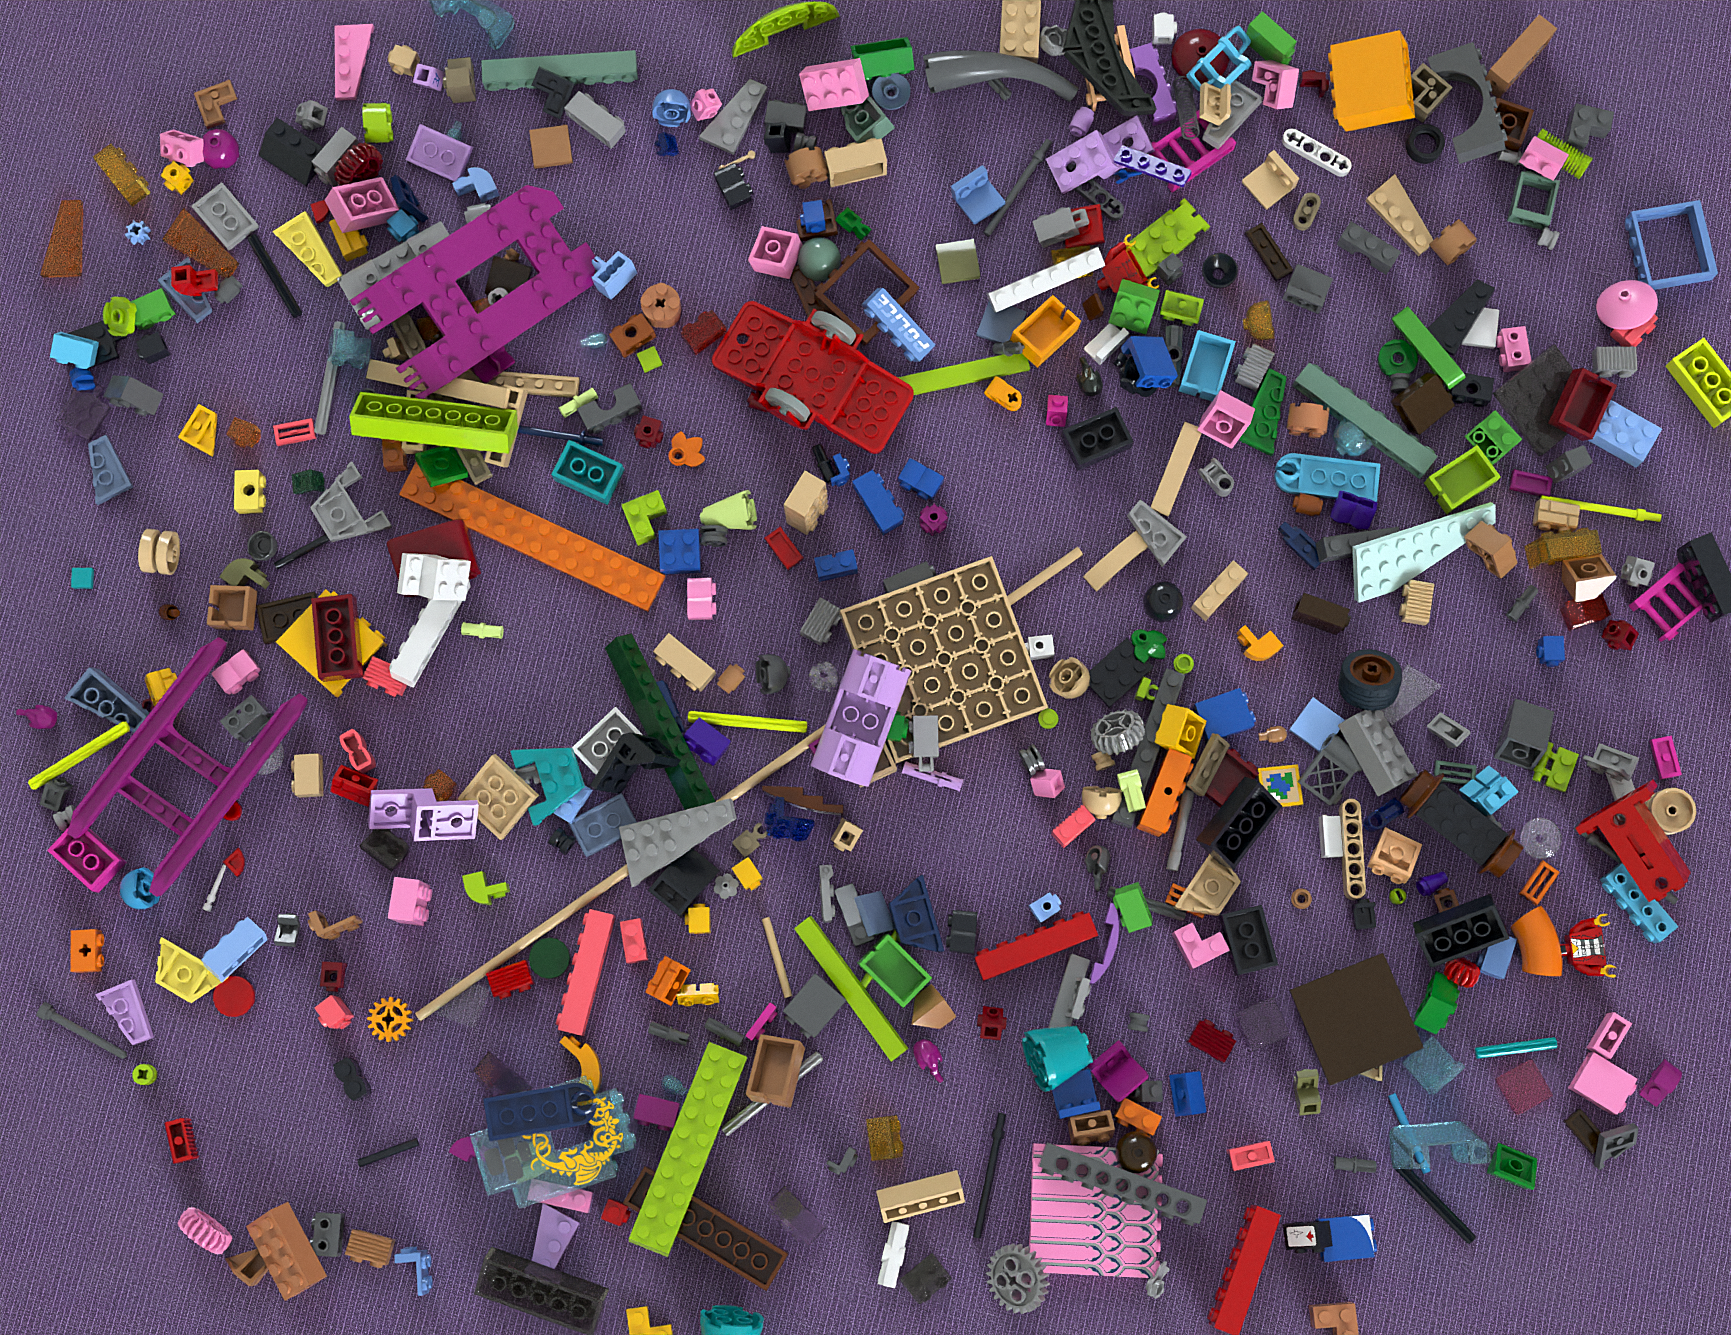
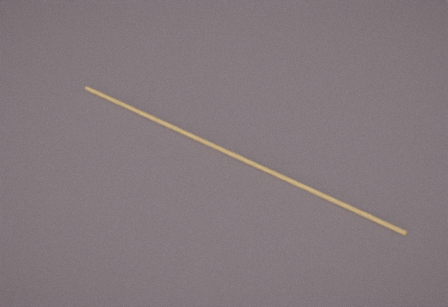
(733, 794)

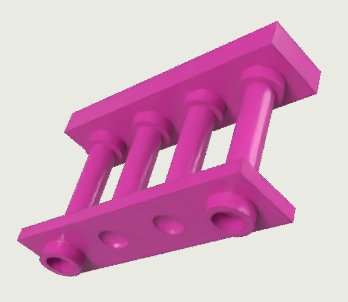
(1207, 157)
(1659, 591)

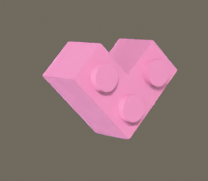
(1279, 82)
(1194, 949)

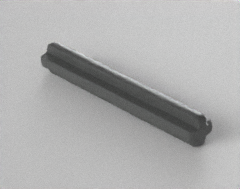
(1157, 907)

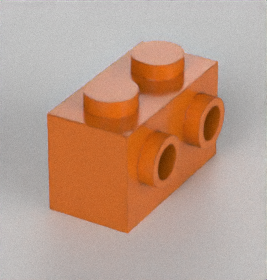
(1137, 1116)

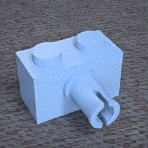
(613, 274)

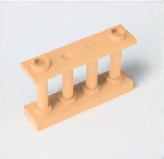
(1123, 47)

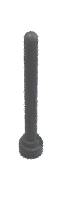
(47, 1012)

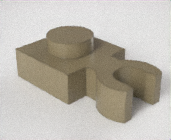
(747, 841)

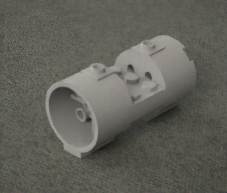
(374, 270)

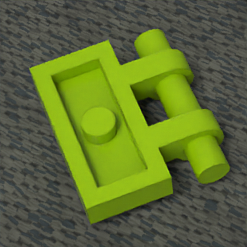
(1560, 770)

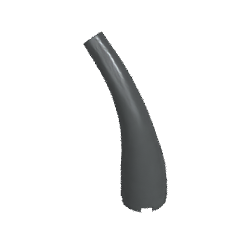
(965, 67)

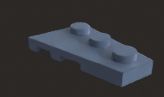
(195, 306)
(108, 472)

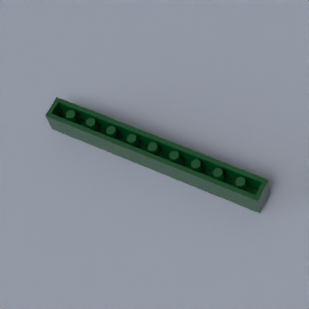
(658, 720)

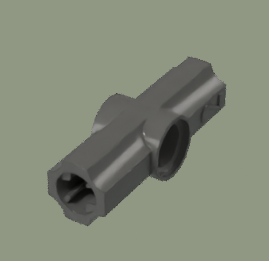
(1173, 342)

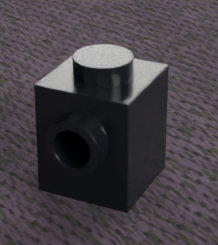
(778, 137)
(152, 348)

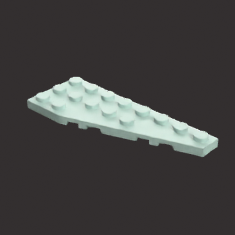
(1395, 559)

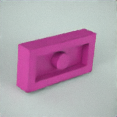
(1665, 757)
(767, 1015)

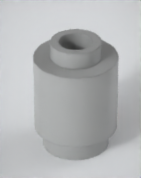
(475, 211)

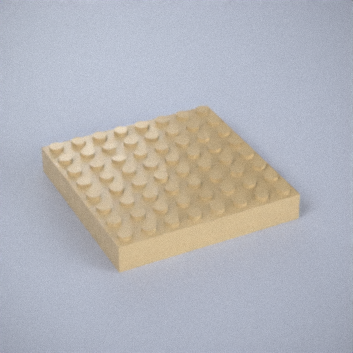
(960, 652)

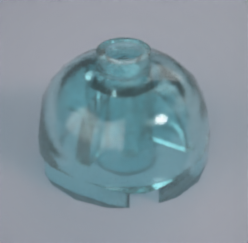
(1350, 439)

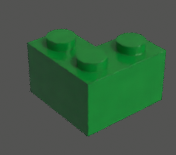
(1437, 1004)

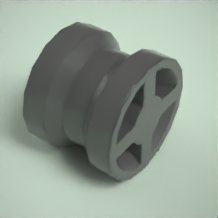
(1400, 382)
(1138, 1022)

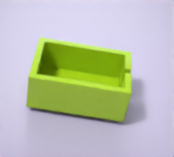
(1462, 479)

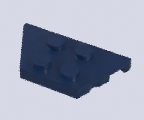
(915, 918)

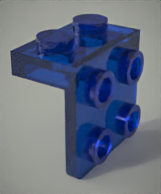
(786, 827)

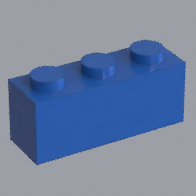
(878, 501)

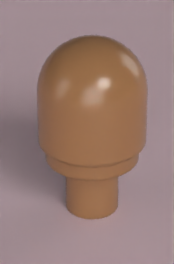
(1273, 734)

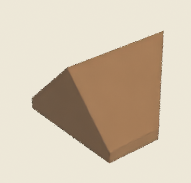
(931, 1009)
(248, 1266)

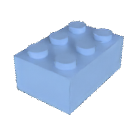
(1625, 434)

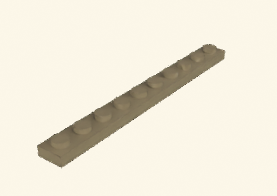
(413, 345)

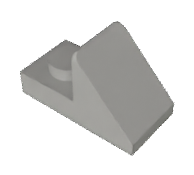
(1448, 730)

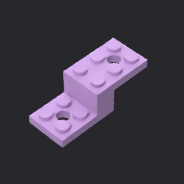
(1096, 154)
(423, 814)

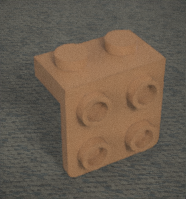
(320, 925)

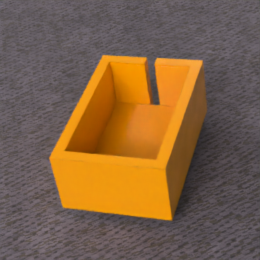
(1045, 331)

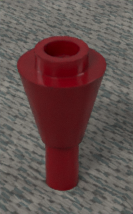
(753, 400)

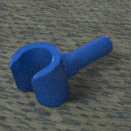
(1124, 175)

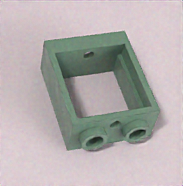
(1530, 218)

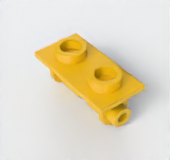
(707, 995)

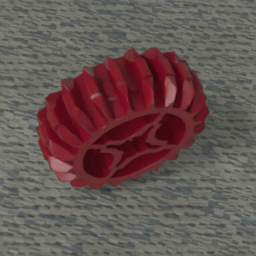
(358, 164)

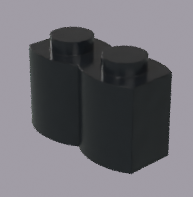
(733, 186)
(962, 932)
(354, 1084)

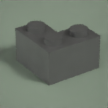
(1587, 122)
(130, 392)

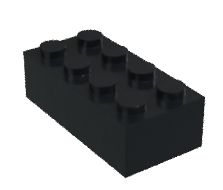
(1708, 575)
(1239, 823)
(1460, 930)

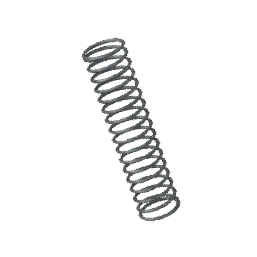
(1179, 109)

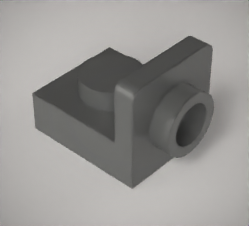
(55, 793)

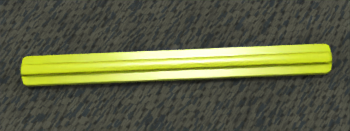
(749, 721)
(79, 755)

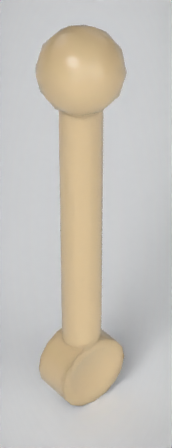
(751, 155)

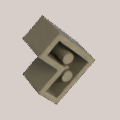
(460, 80)
(1430, 90)

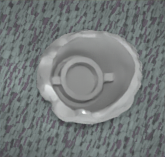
(1052, 40)

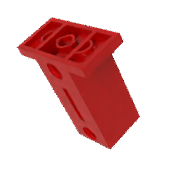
(1640, 843)

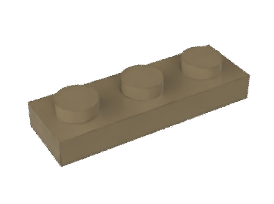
(1208, 764)

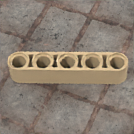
(1176, 469)
(1349, 859)

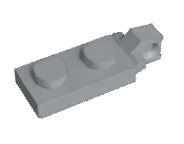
(826, 892)

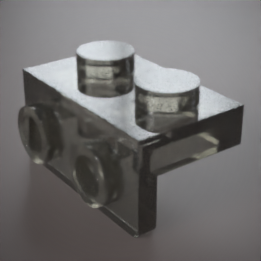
(385, 848)
(926, 1279)

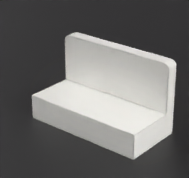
(1106, 343)
(1330, 836)

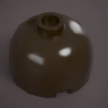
(1136, 1152)

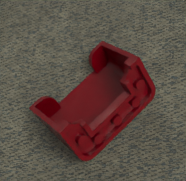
(445, 540)

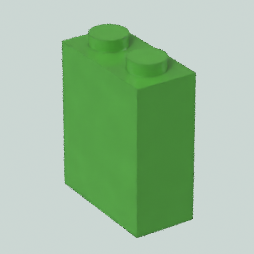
(1270, 40)

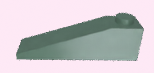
(866, 121)

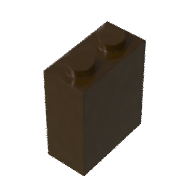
(1423, 403)
(1321, 614)

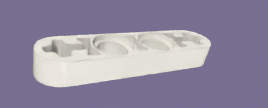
(1318, 149)

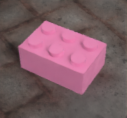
(834, 84)
(361, 204)
(409, 901)

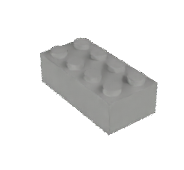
(1377, 750)

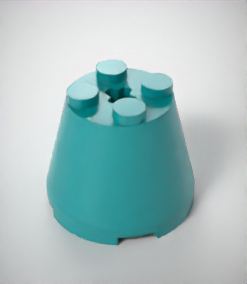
(1055, 1054)
(730, 1321)

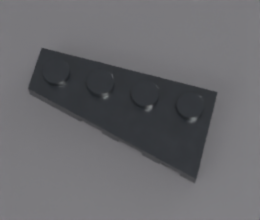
(1457, 321)

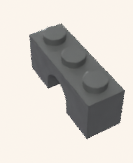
(1378, 251)
(596, 418)

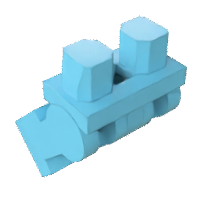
(1488, 791)

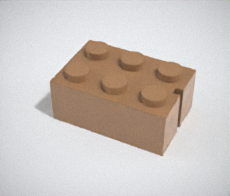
(775, 1070)

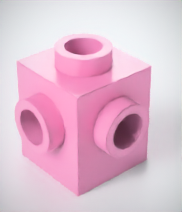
(705, 104)

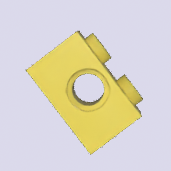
(243, 482)

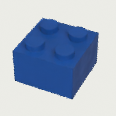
(679, 551)

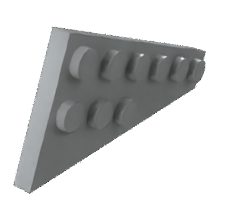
(663, 839)

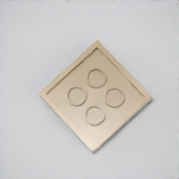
(500, 796)

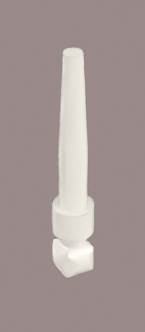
(211, 897)

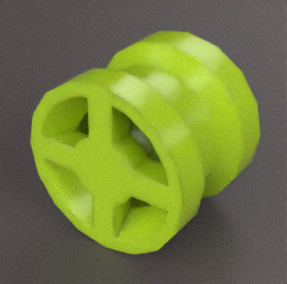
(149, 1074)

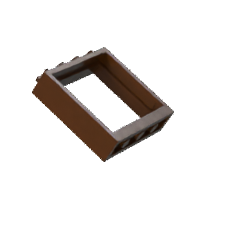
(836, 274)

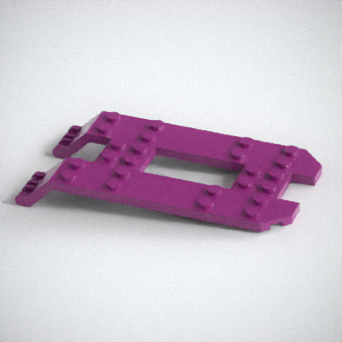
(432, 282)

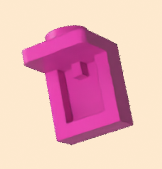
(1056, 410)

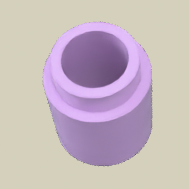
(1081, 122)

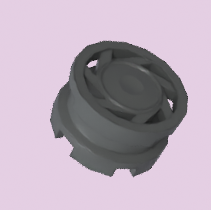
(713, 535)
(1032, 760)

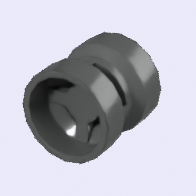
(803, 141)

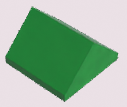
(1513, 1166)

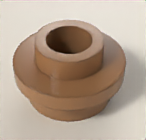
(1307, 898)

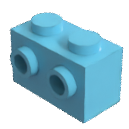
(74, 350)

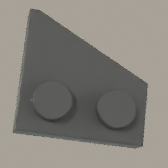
(1614, 1143)

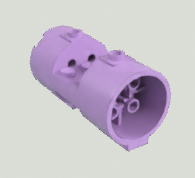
(860, 718)

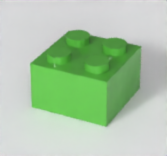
(1134, 306)

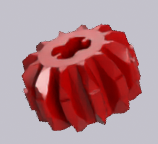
(1462, 972)

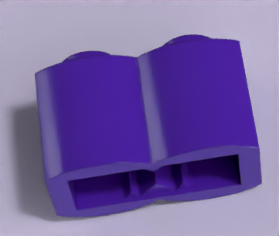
(1353, 510)

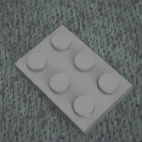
(225, 216)

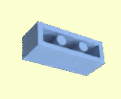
(234, 949)

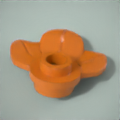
(689, 450)

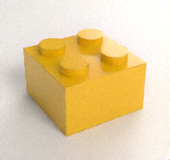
(1180, 730)

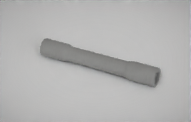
(1184, 809)

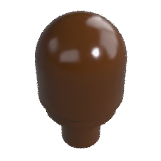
(168, 612)

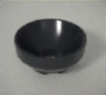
(1224, 263)

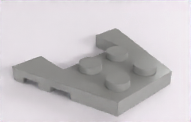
(339, 514)

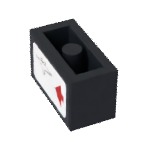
(1307, 1235)

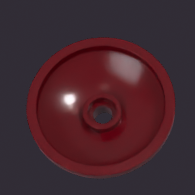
(1186, 53)

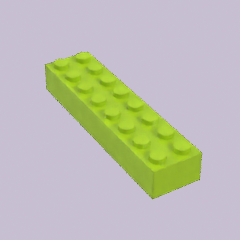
(434, 422)

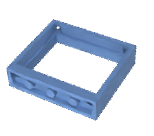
(1700, 237)

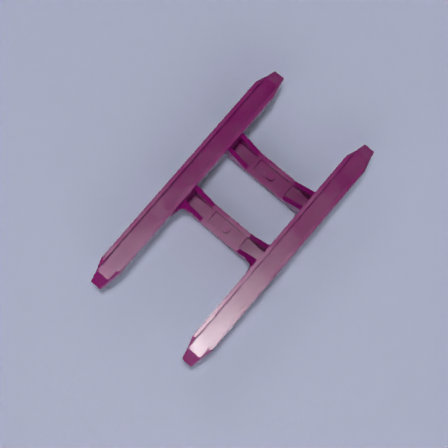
(159, 729)

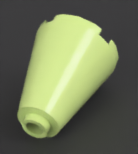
(732, 512)

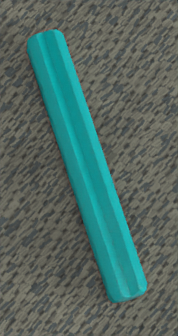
(1515, 1048)

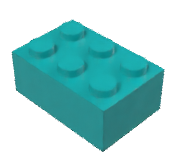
(588, 472)

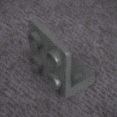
(1307, 288)

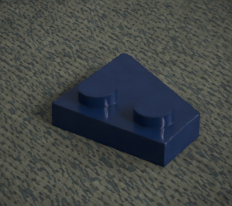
(406, 198)

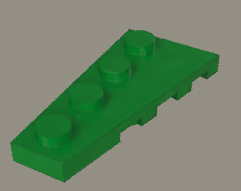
(1267, 404)

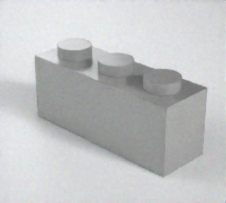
(595, 119)

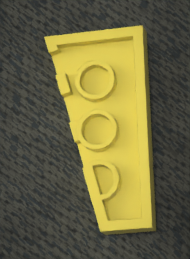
(306, 243)

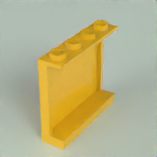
(300, 644)

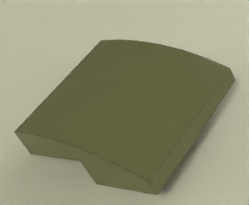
(957, 261)

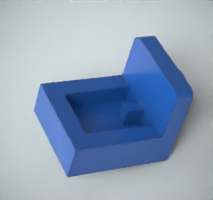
(842, 467)

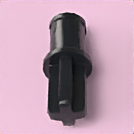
(823, 462)

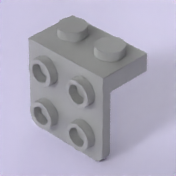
(1613, 762)

